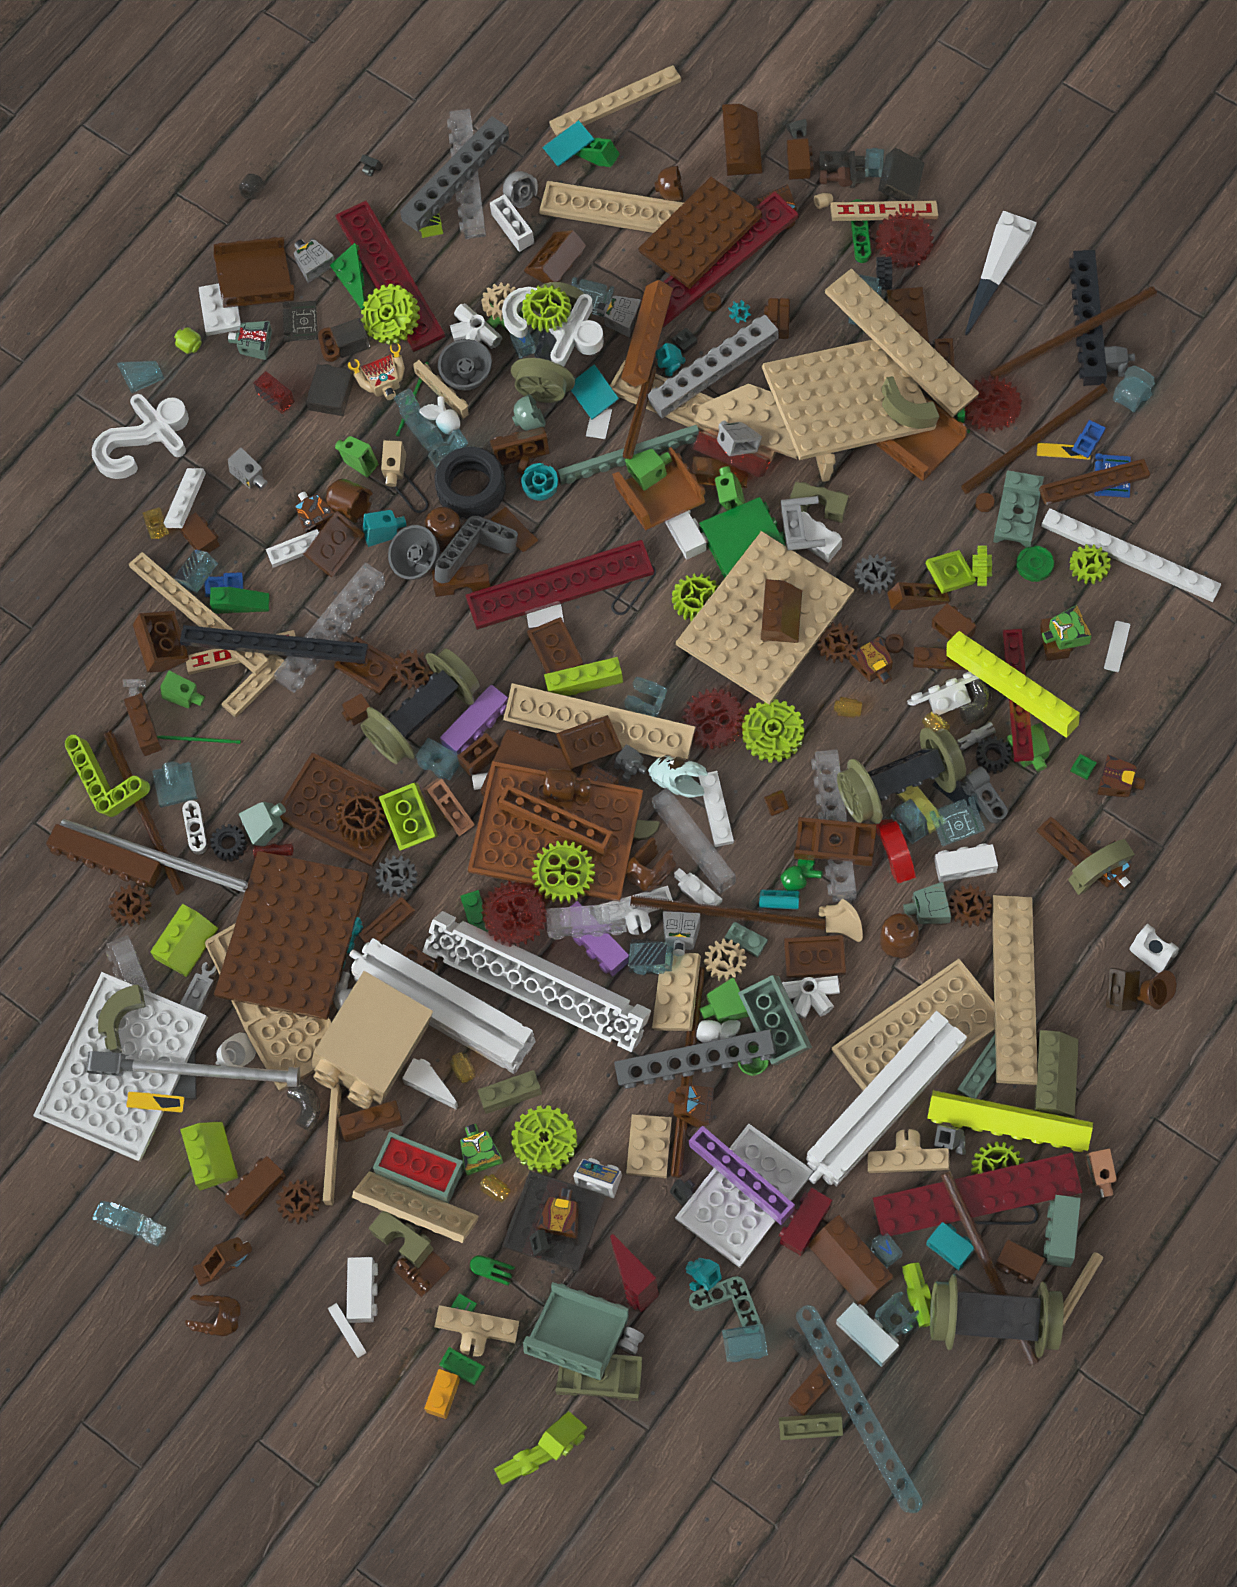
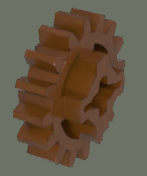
(837, 644)
(405, 669)
(977, 908)
(137, 909)
(289, 1201)

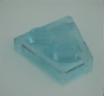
(140, 374)

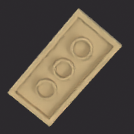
(677, 994)

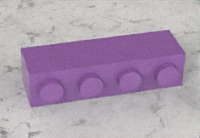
(475, 720)
(604, 950)

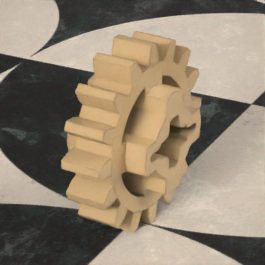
(496, 297)
(732, 956)

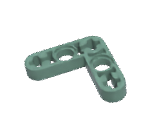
(729, 1294)

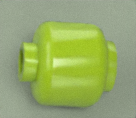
(188, 340)

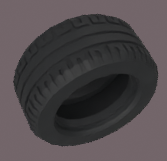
(470, 459)

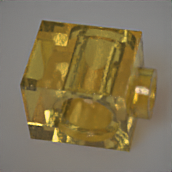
(152, 517)

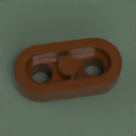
(328, 346)

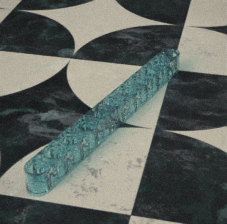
(867, 1415)

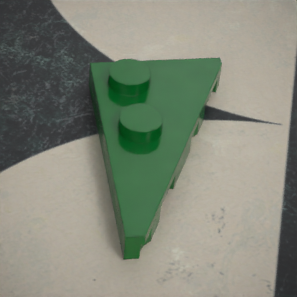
(349, 272)

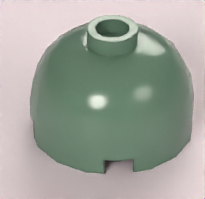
(527, 414)

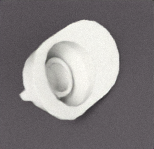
(236, 1051)

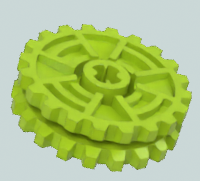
(390, 314)
(783, 740)
(544, 1154)

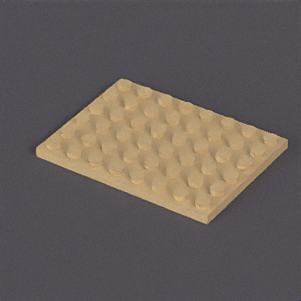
(836, 398)
(730, 622)

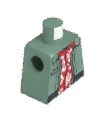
(253, 339)

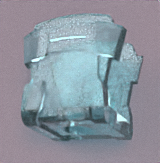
(1134, 388)
(652, 688)
(892, 1307)

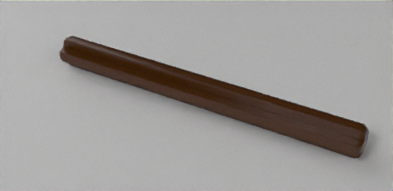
(638, 416)

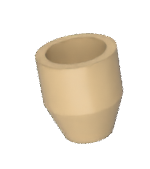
(823, 200)

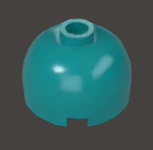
(539, 482)

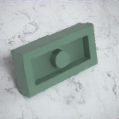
(748, 940)

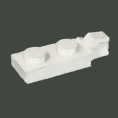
(696, 889)

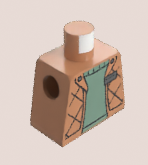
(1101, 1162)

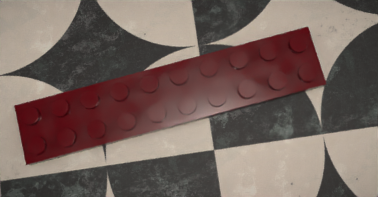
(775, 218)
(387, 268)
(559, 584)
(982, 1192)

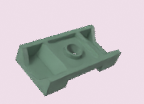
(1021, 492)

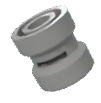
(630, 1340)

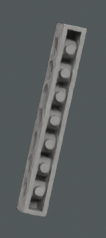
(753, 344)

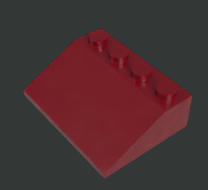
(637, 1280)

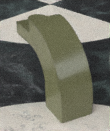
(906, 412)
(1100, 863)
(114, 1010)

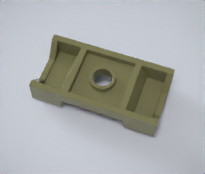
(620, 1380)

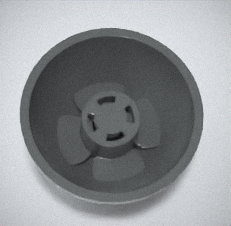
(460, 358)
(413, 552)

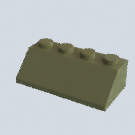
(1056, 1073)

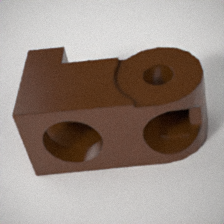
(419, 957)

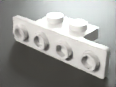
(946, 697)

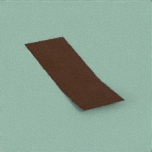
(525, 537)

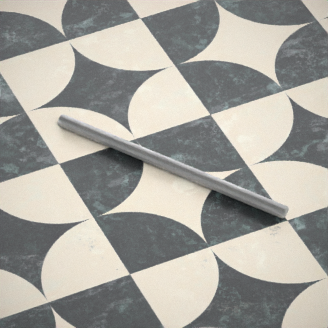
(163, 858)

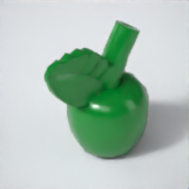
(795, 876)

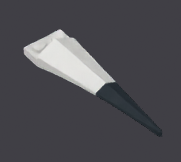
(1008, 242)

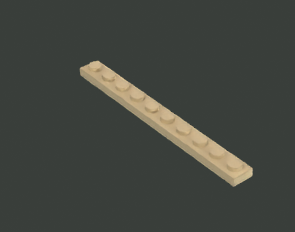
(191, 606)

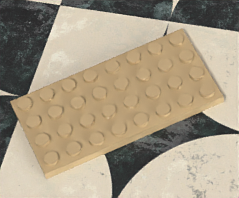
(949, 992)

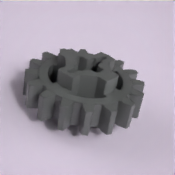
(880, 568)
(396, 884)

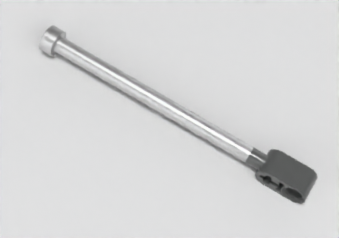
(115, 1064)

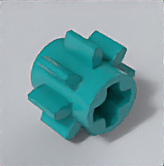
(744, 311)

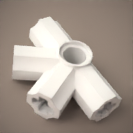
(467, 328)
(816, 998)

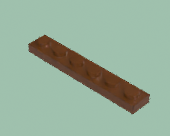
(1094, 481)

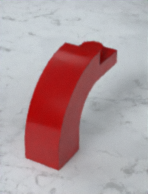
(896, 850)

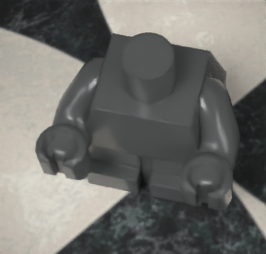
(1117, 359)
(630, 762)
(949, 1138)

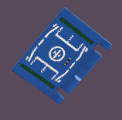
(1111, 461)

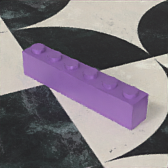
(741, 1175)

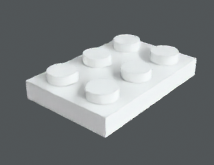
(216, 318)

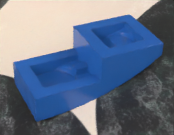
(1088, 439)
(228, 580)

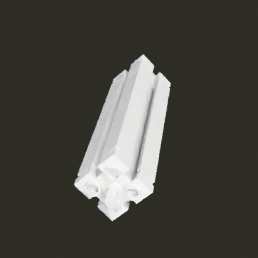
(453, 1009)
(884, 1100)

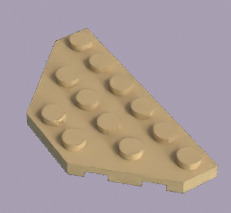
(753, 408)

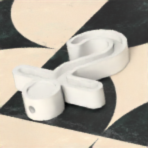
(577, 332)
(157, 427)

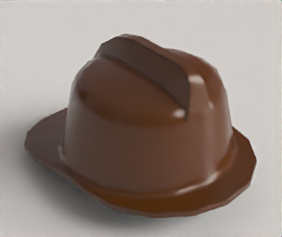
(1158, 989)

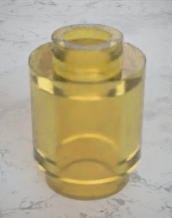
(848, 707)
(935, 722)
(462, 1067)
(494, 1188)

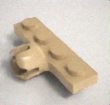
(908, 1156)
(476, 1328)

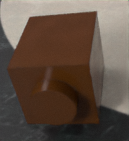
(355, 709)

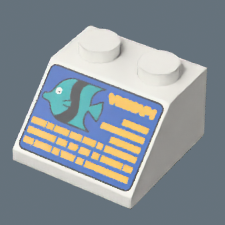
(598, 1177)

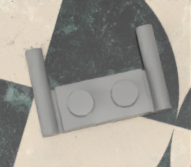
(794, 523)

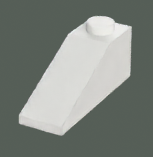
(424, 1079)

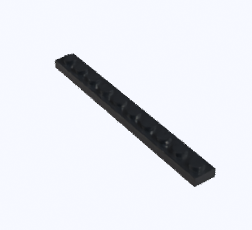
(274, 644)

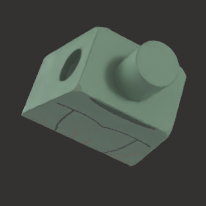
(929, 905)

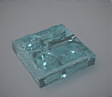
(174, 783)

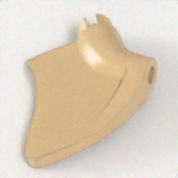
(843, 920)

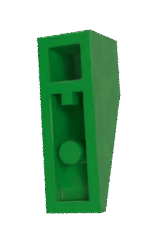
(600, 152)
(238, 600)

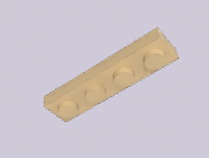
(437, 385)
(252, 687)

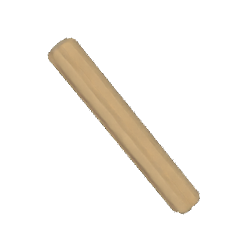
(1081, 1284)

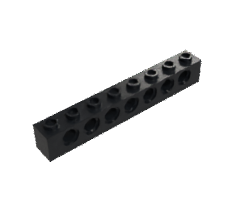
(1086, 261)

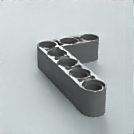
(474, 531)

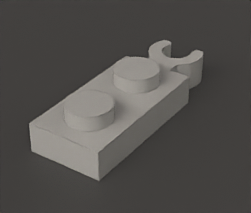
(199, 989)

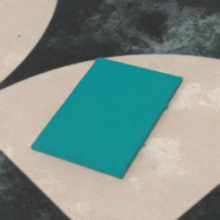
(568, 143)
(593, 392)

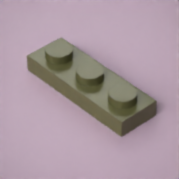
(810, 1426)

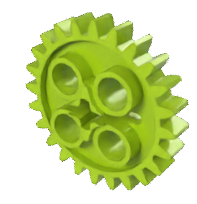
(564, 854)

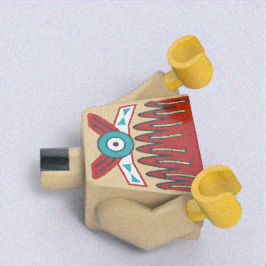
(381, 375)

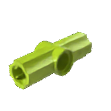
(918, 1293)
(522, 1464)

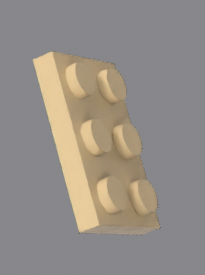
(649, 1146)

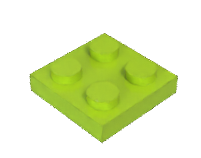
(950, 571)

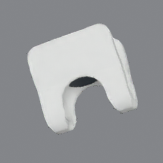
(1153, 949)

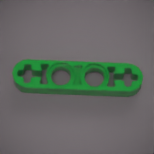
(861, 231)

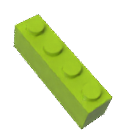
(584, 677)

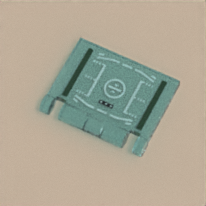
(596, 291)
(957, 821)

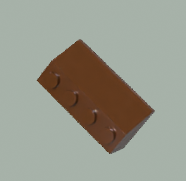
(741, 140)
(850, 1261)

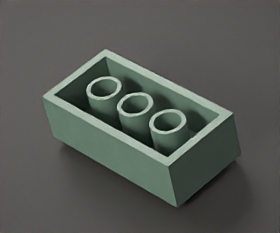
(772, 1009)

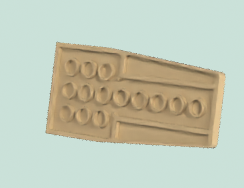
(277, 1035)

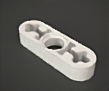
(200, 833)
(347, 1330)

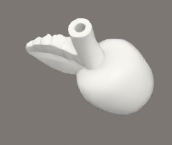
(445, 419)
(712, 1030)

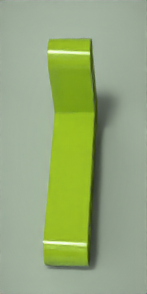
(98, 781)

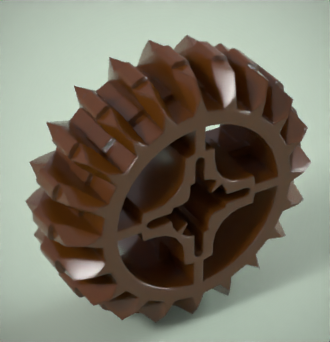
(345, 821)

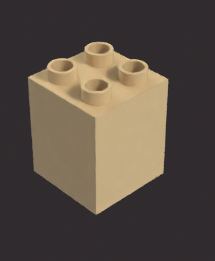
(370, 1041)

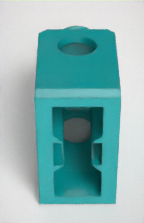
(381, 526)

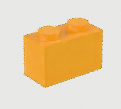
(442, 1394)

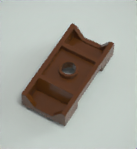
(855, 845)

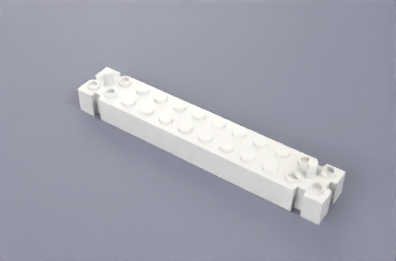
(536, 981)

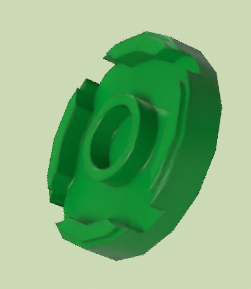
(1035, 563)

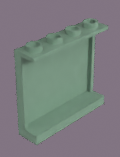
(577, 1331)

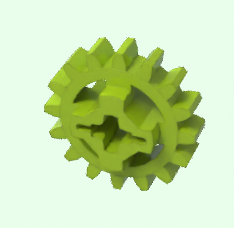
(982, 566)
(1093, 570)

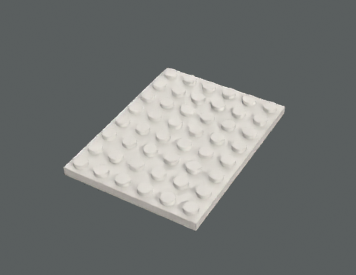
(97, 1103)

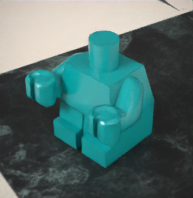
(669, 357)
(704, 1272)

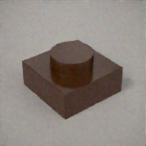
(776, 802)
(202, 1276)

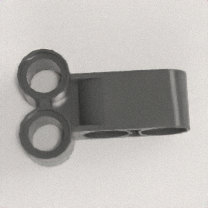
(978, 783)

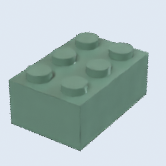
(1061, 1231)

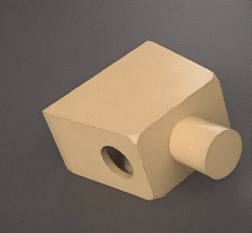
(393, 462)

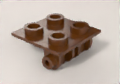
(425, 1276)

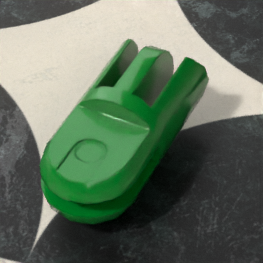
(485, 1267)

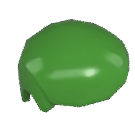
(757, 1066)

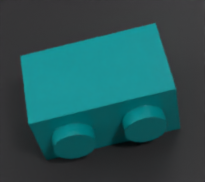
(950, 1245)

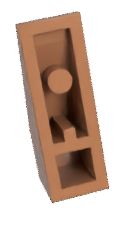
(448, 806)

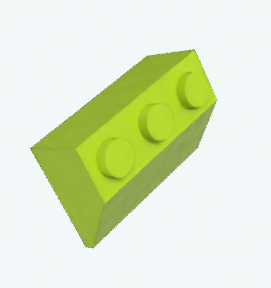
(408, 816)
(183, 940)
(209, 1154)

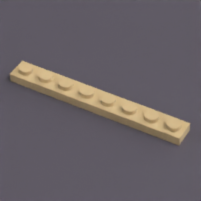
(617, 100)

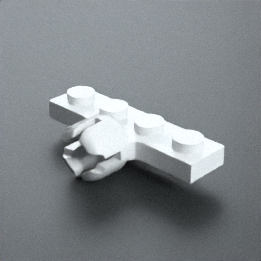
(639, 916)

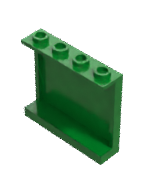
(736, 529)

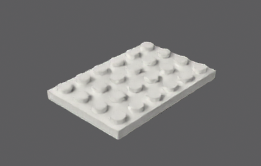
(727, 1216)

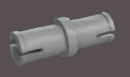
(976, 736)

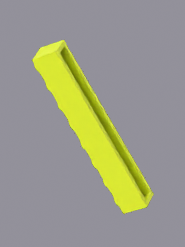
(1013, 684)
(1010, 1120)

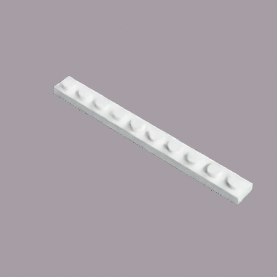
(1131, 555)

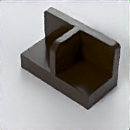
(1123, 989)

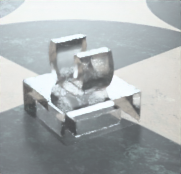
(134, 685)

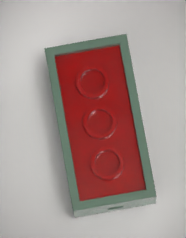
(419, 1167)

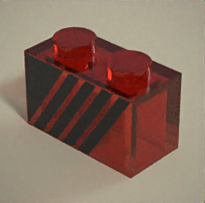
(274, 392)

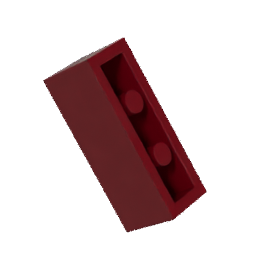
(805, 1221)

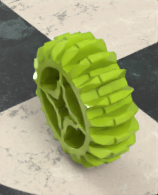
(553, 314)
(694, 584)
(990, 1163)

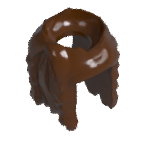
(648, 878)
(227, 1318)

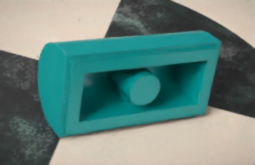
(779, 899)

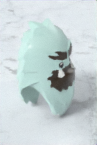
(677, 775)

